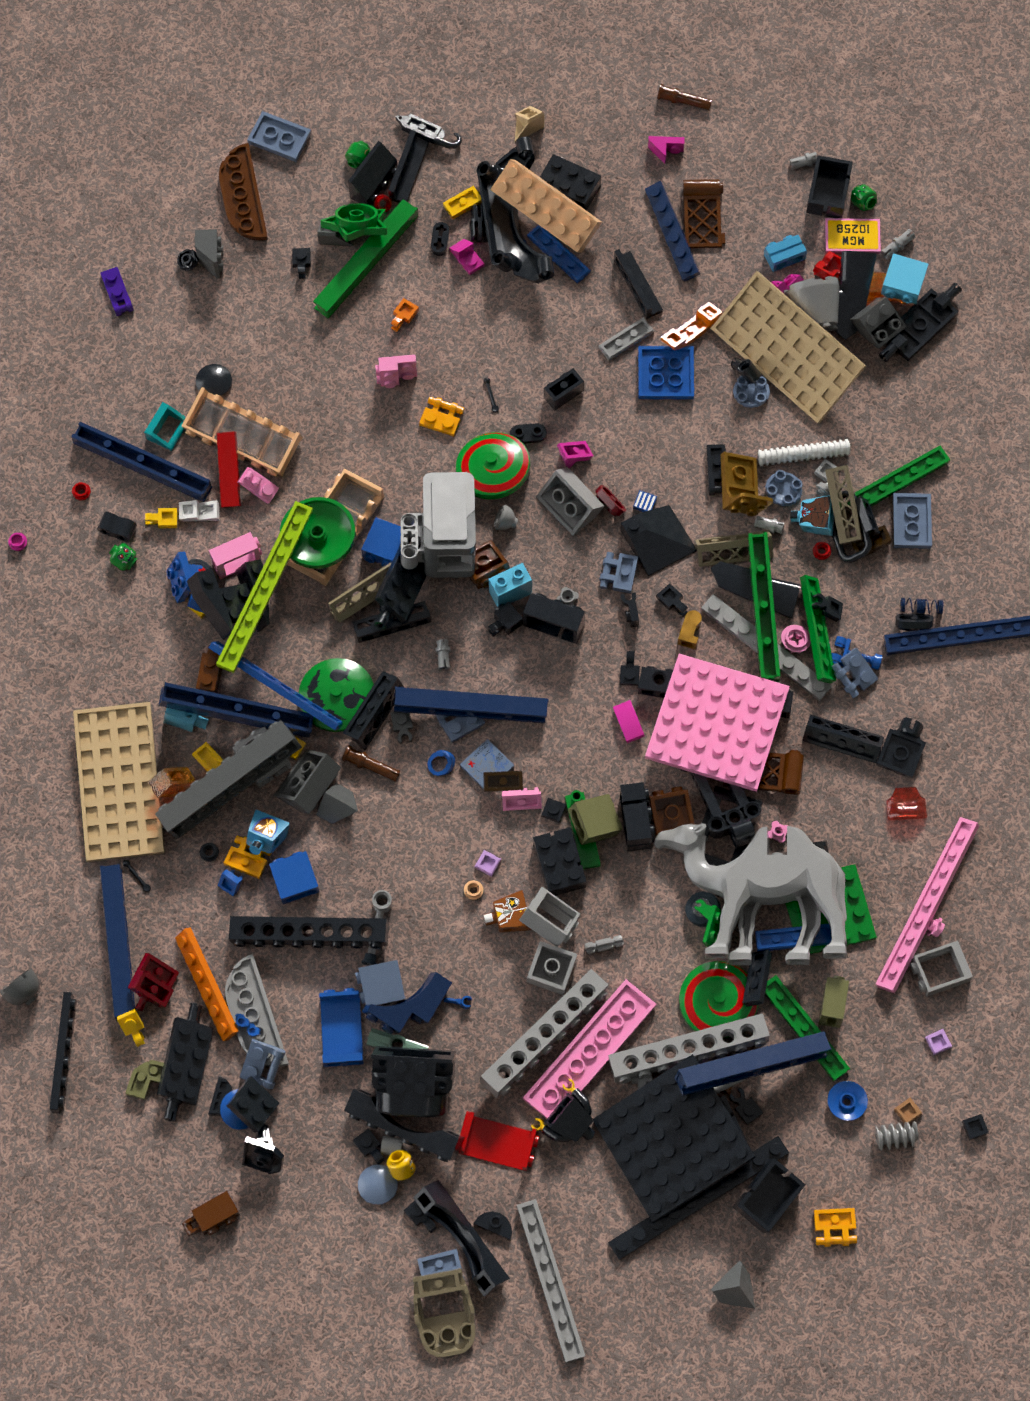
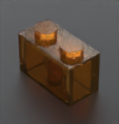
(171, 781)

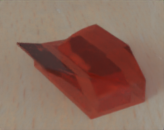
(906, 804)

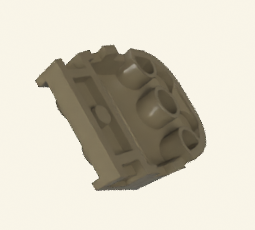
(450, 1332)

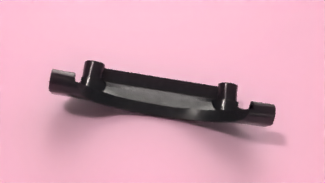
(504, 235)

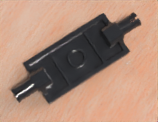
(923, 323)
(399, 590)
(184, 1062)

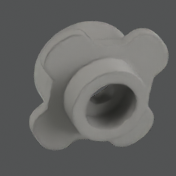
(570, 593)

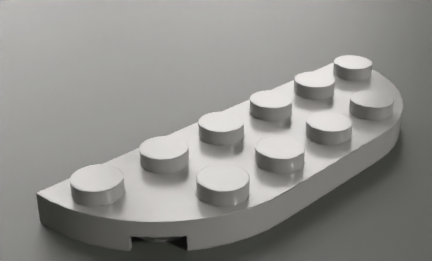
(248, 997)

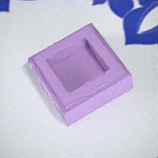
(487, 863)
(938, 1042)

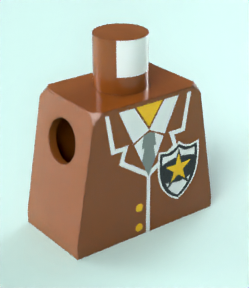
(508, 912)

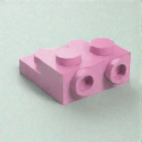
(395, 367)

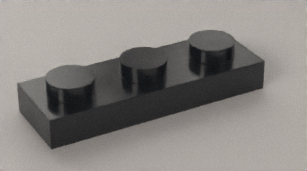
(757, 978)

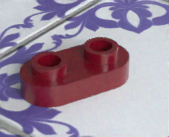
(616, 508)

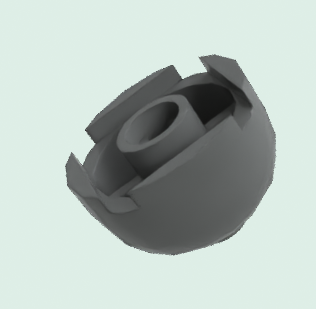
(22, 989)

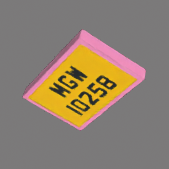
(852, 235)

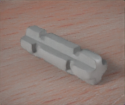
(604, 944)

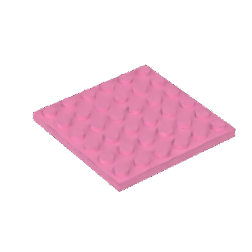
(717, 722)

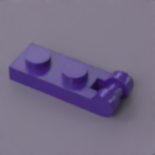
(116, 291)

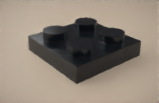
(252, 1104)

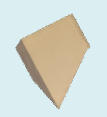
(528, 121)

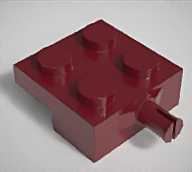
(153, 982)

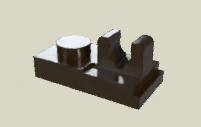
(878, 541)
(502, 781)

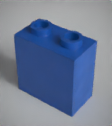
(382, 542)
(294, 877)

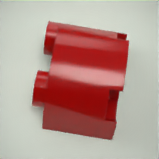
(828, 266)

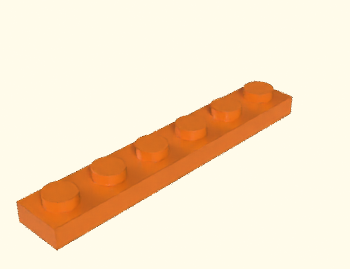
(206, 984)

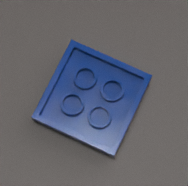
(665, 372)

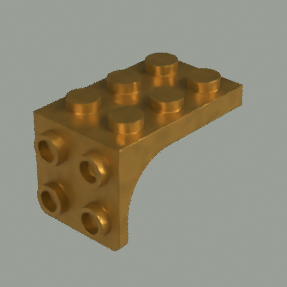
(741, 485)

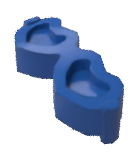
(244, 1022)

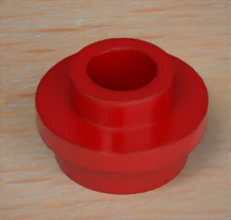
(387, 202)
(79, 486)
(821, 545)

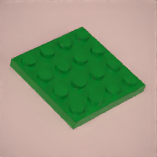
(858, 922)

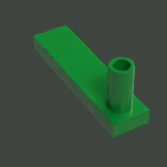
(587, 852)

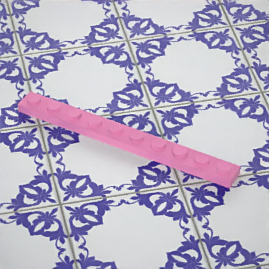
(927, 905)

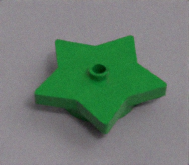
(356, 220)

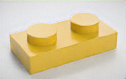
(462, 202)

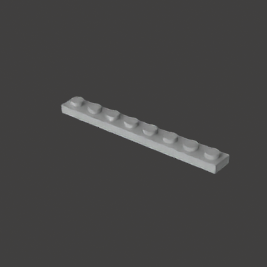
(746, 633)
(551, 1281)

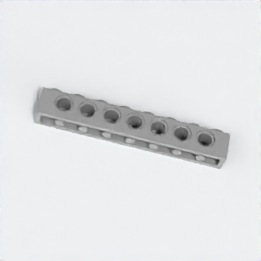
(588, 983)
(657, 1050)

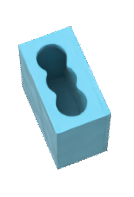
(904, 279)
(510, 585)

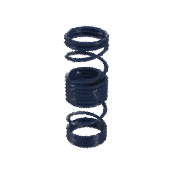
(921, 605)

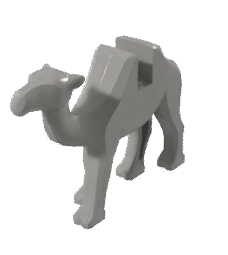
(764, 879)

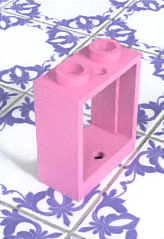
(234, 553)

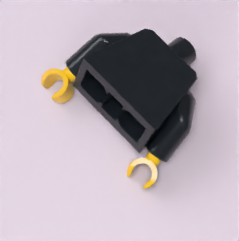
(569, 1118)

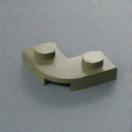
(142, 1078)

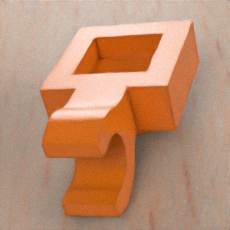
(404, 312)

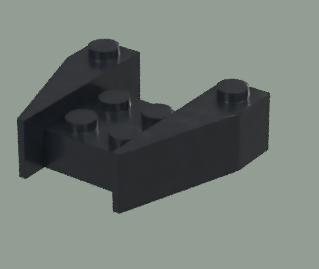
(225, 604)

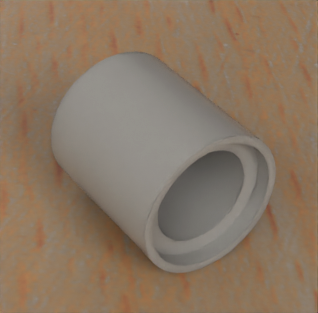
(390, 1144)

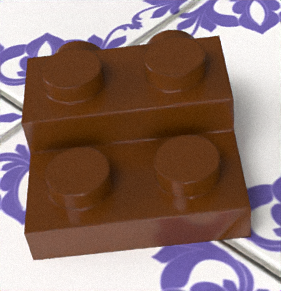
(488, 563)
(670, 809)

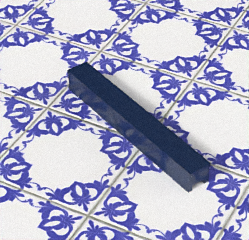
(142, 462)
(470, 705)
(233, 709)
(117, 939)
(752, 1063)

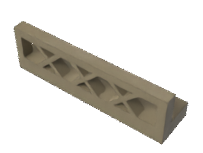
(839, 505)
(727, 542)
(360, 600)

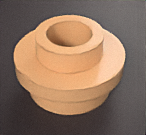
(473, 884)

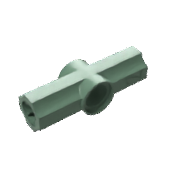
(381, 1038)

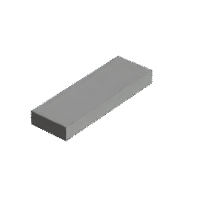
(626, 339)

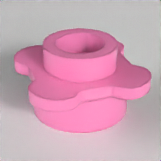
(780, 837)
(935, 927)

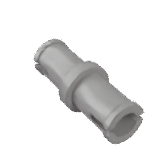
(898, 244)

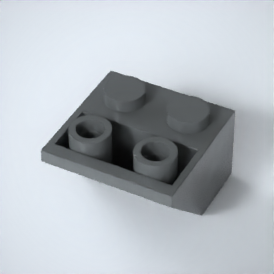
(210, 251)
(878, 322)

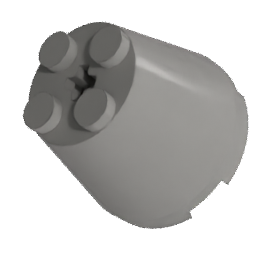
(818, 299)

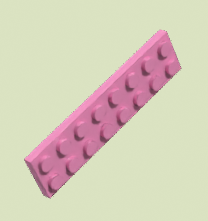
(591, 1047)

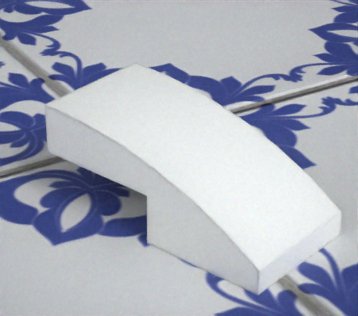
(198, 511)

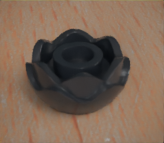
(187, 260)

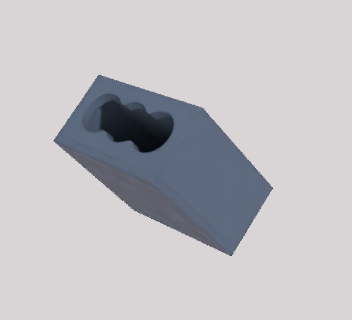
(380, 983)

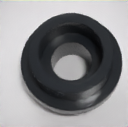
(209, 846)

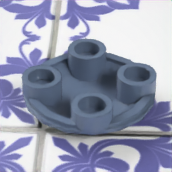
(751, 394)
(784, 488)
(377, 1185)

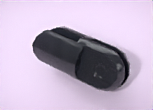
(476, 223)

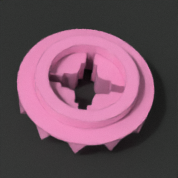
(799, 633)

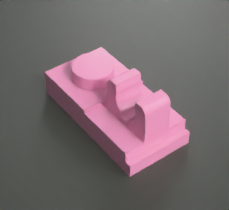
(258, 485)
(521, 799)

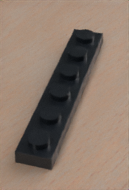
(62, 1061)

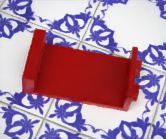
(498, 1142)

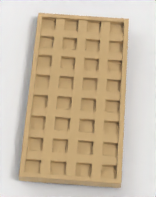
(788, 347)
(114, 776)

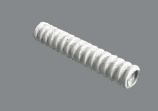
(803, 452)

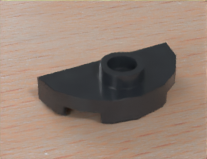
(222, 1088)
(495, 1223)

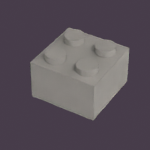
(551, 968)

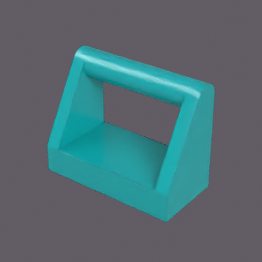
(157, 423)

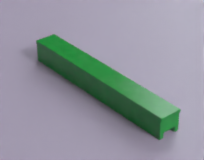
(365, 259)
(763, 606)

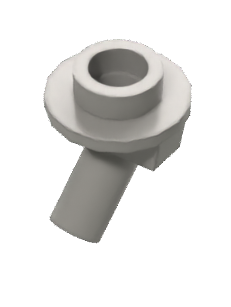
(822, 489)

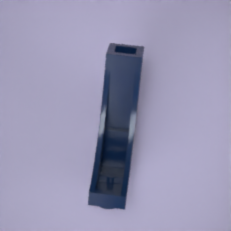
(419, 1006)

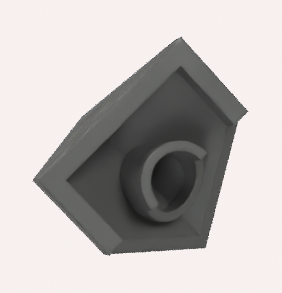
(331, 237)
(337, 804)
(735, 1287)

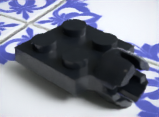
(902, 748)

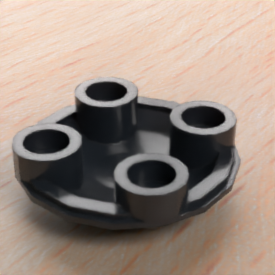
(214, 379)

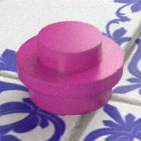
(17, 541)

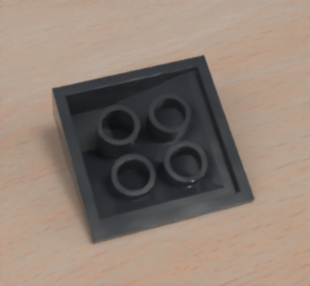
(657, 538)

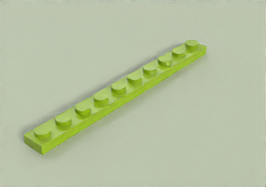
(264, 587)

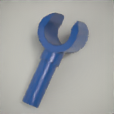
(459, 1001)

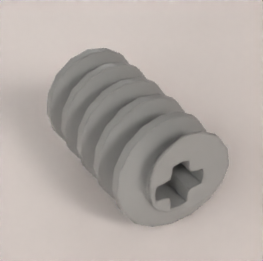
(896, 1135)

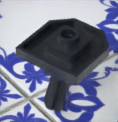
(261, 1153)

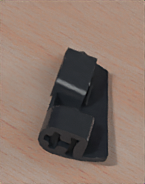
(854, 288)
(738, 581)

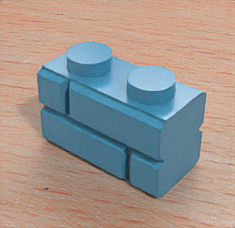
(785, 252)

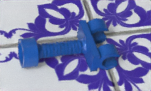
(842, 642)

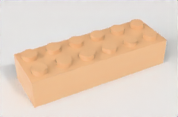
(546, 205)

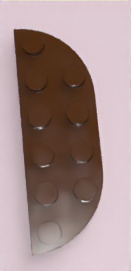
(241, 194)

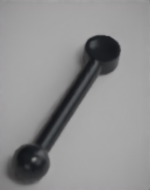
(495, 408)
(146, 887)

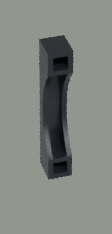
(442, 1142)
(484, 1267)

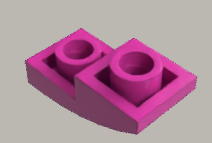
(789, 280)
(628, 721)

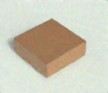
(908, 1111)

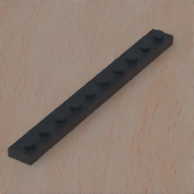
(647, 1230)

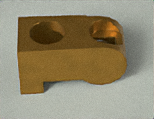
(690, 625)

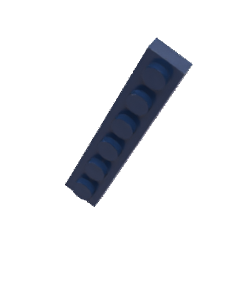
(672, 231)

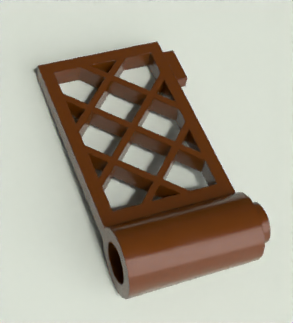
(697, 191)
(789, 773)

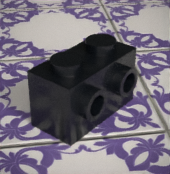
(563, 389)

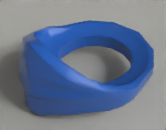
(449, 766)

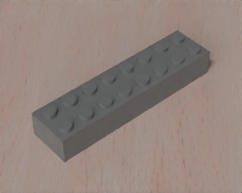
(228, 779)

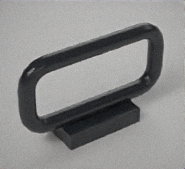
(868, 528)

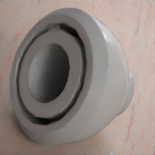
(505, 519)

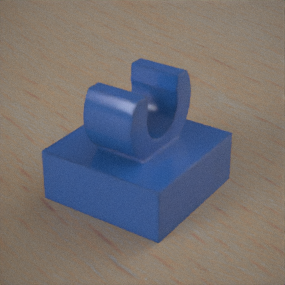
(230, 882)

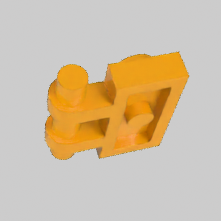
(440, 421)
(244, 861)
(834, 1220)

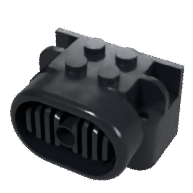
(412, 1080)

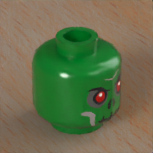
(123, 557)

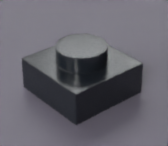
(553, 810)
(975, 1127)

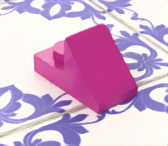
(660, 145)
(466, 256)
(573, 452)

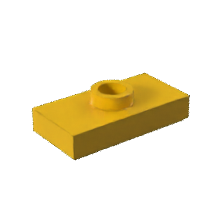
(207, 757)

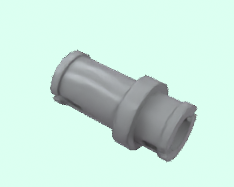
(806, 160)
(769, 524)
(443, 654)

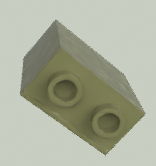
(595, 819)
(833, 1001)

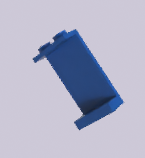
(341, 1028)

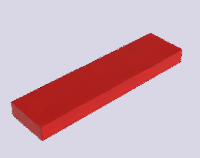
(228, 469)

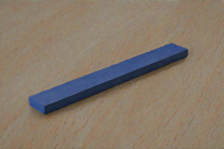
(283, 689)

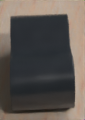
(117, 526)

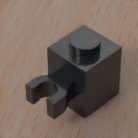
(506, 619)

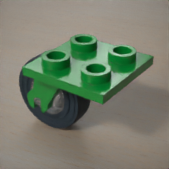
(705, 911)

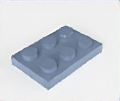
(279, 136)
(912, 520)

